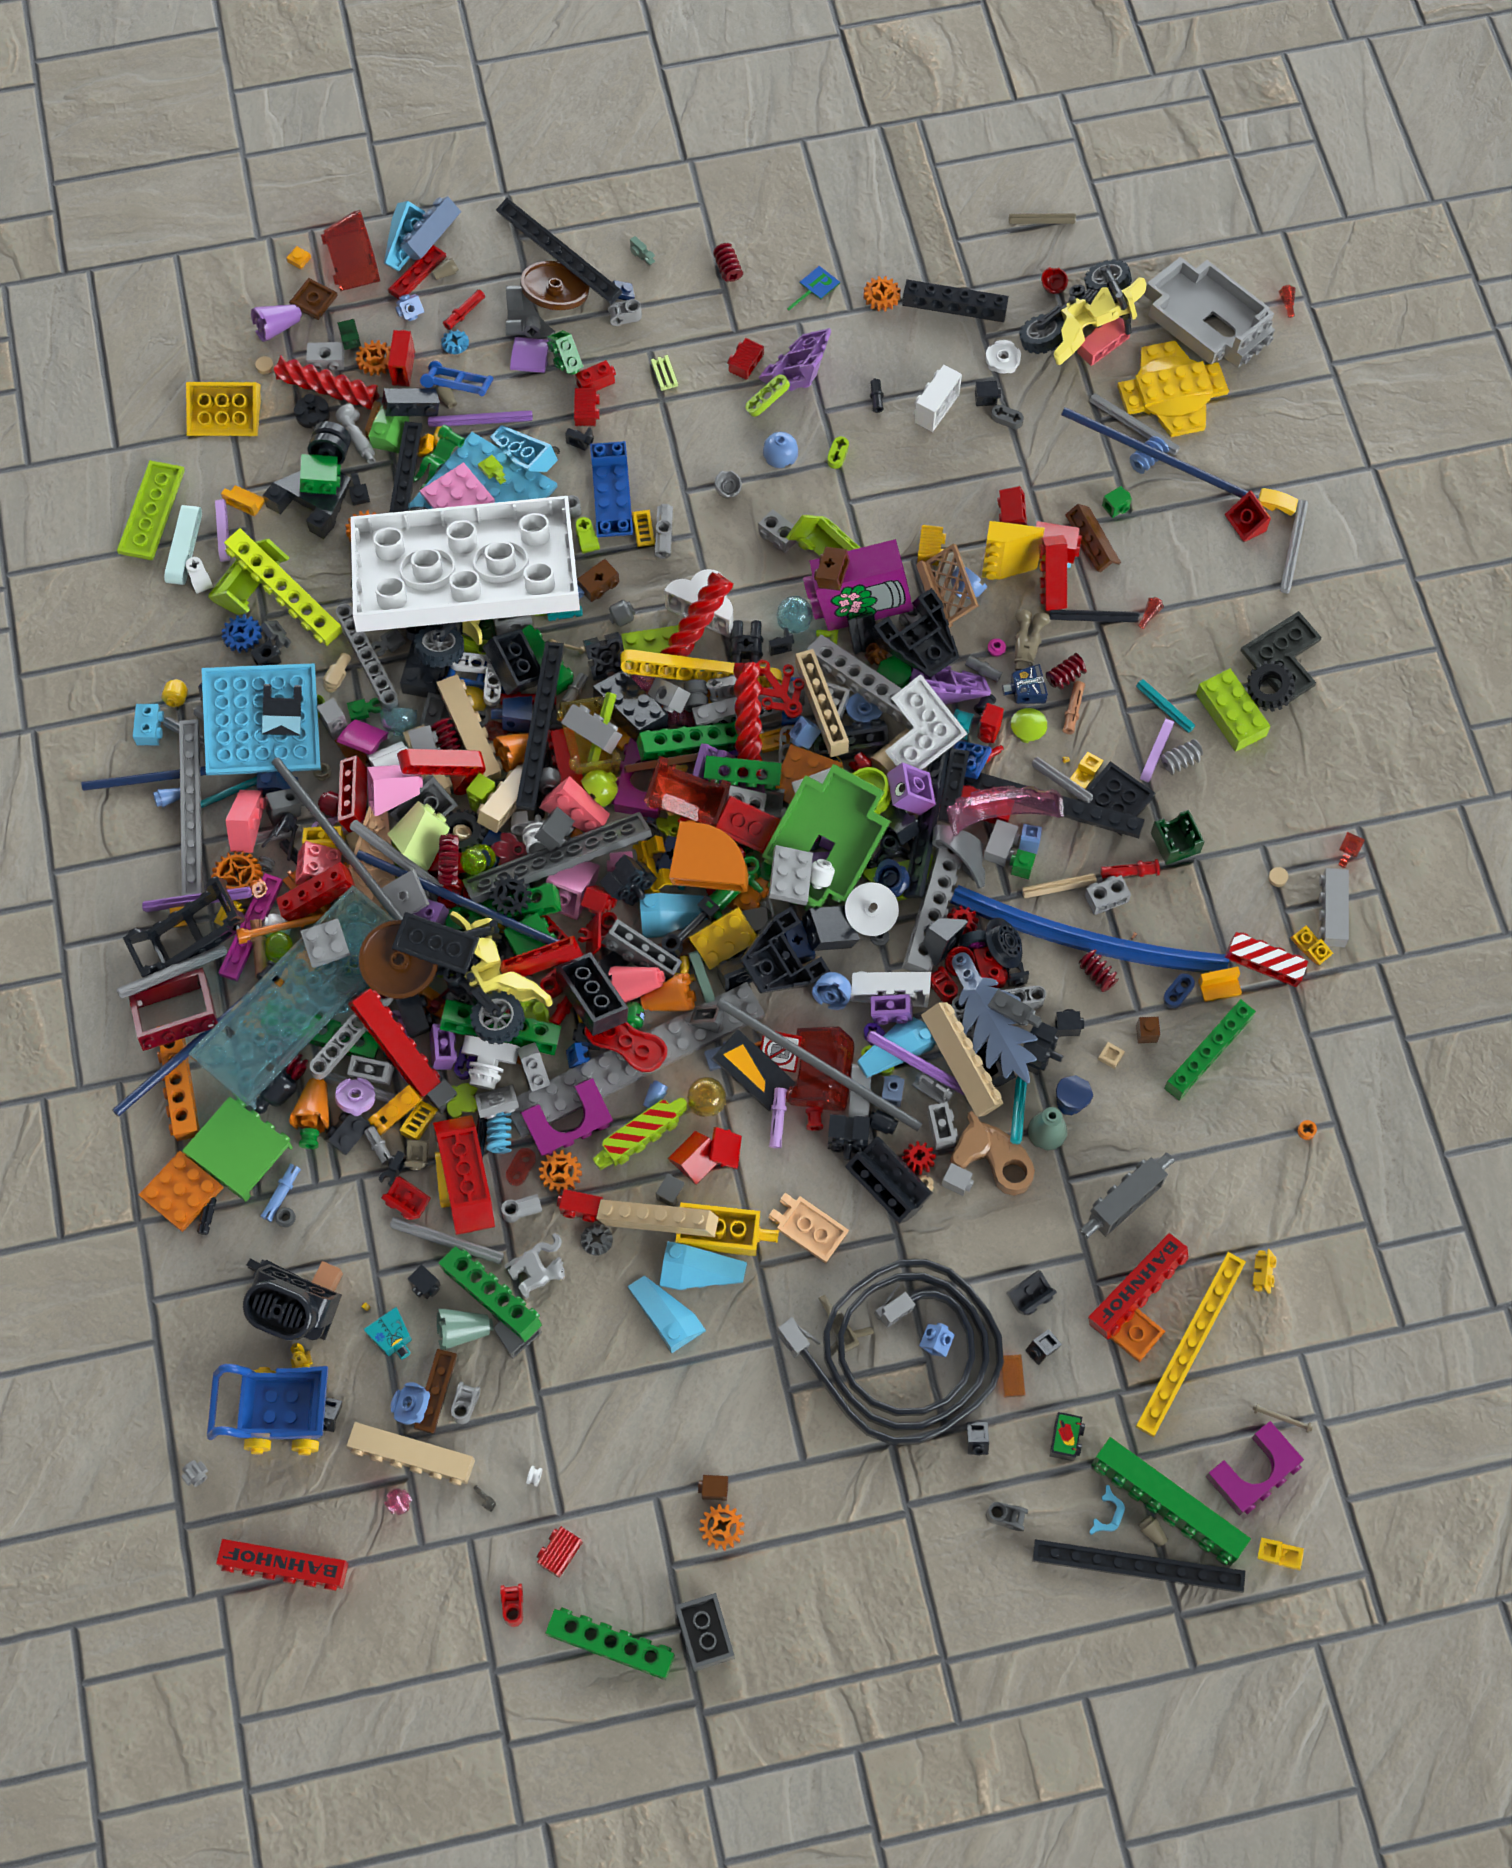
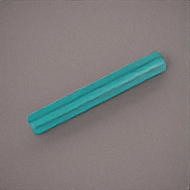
(1165, 705)
(1018, 1111)

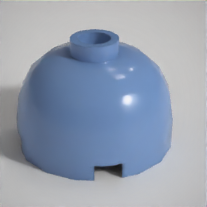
(780, 449)
(977, 588)
(833, 990)

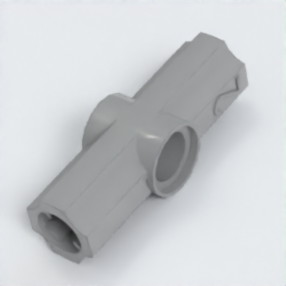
(663, 539)

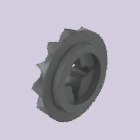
(596, 1248)

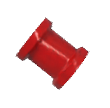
(814, 1118)

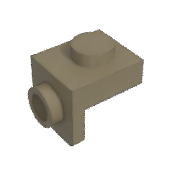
(416, 1154)

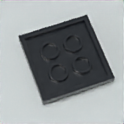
(1119, 791)

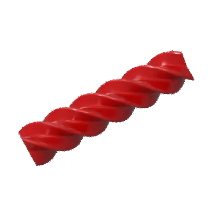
(325, 383)
(699, 616)
(747, 710)

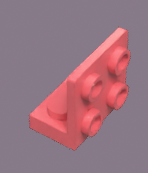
(314, 859)

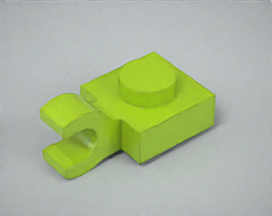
(492, 468)

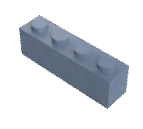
(430, 228)

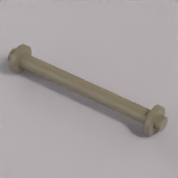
(1308, 1427)

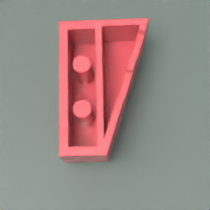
(576, 804)
(245, 820)

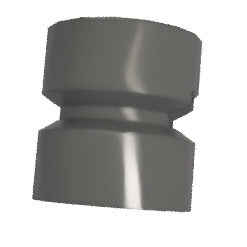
(698, 693)

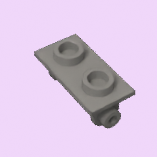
(933, 1088)

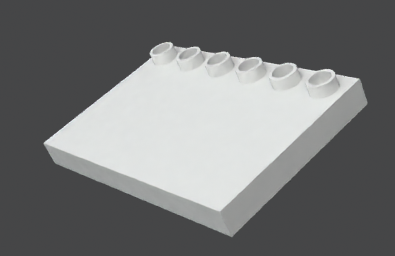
(463, 564)

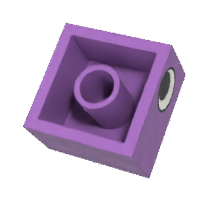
(911, 788)

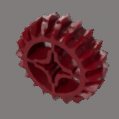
(448, 859)

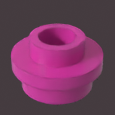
(996, 651)

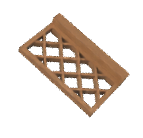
(931, 580)

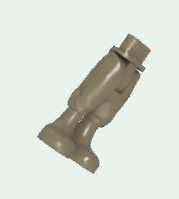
(1027, 646)

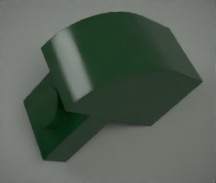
(349, 334)

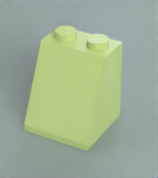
(419, 834)

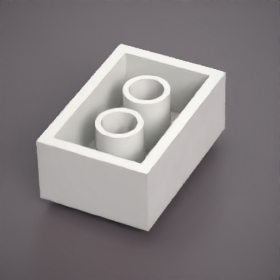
(937, 397)

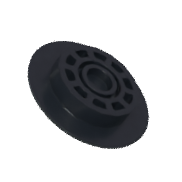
(1003, 943)

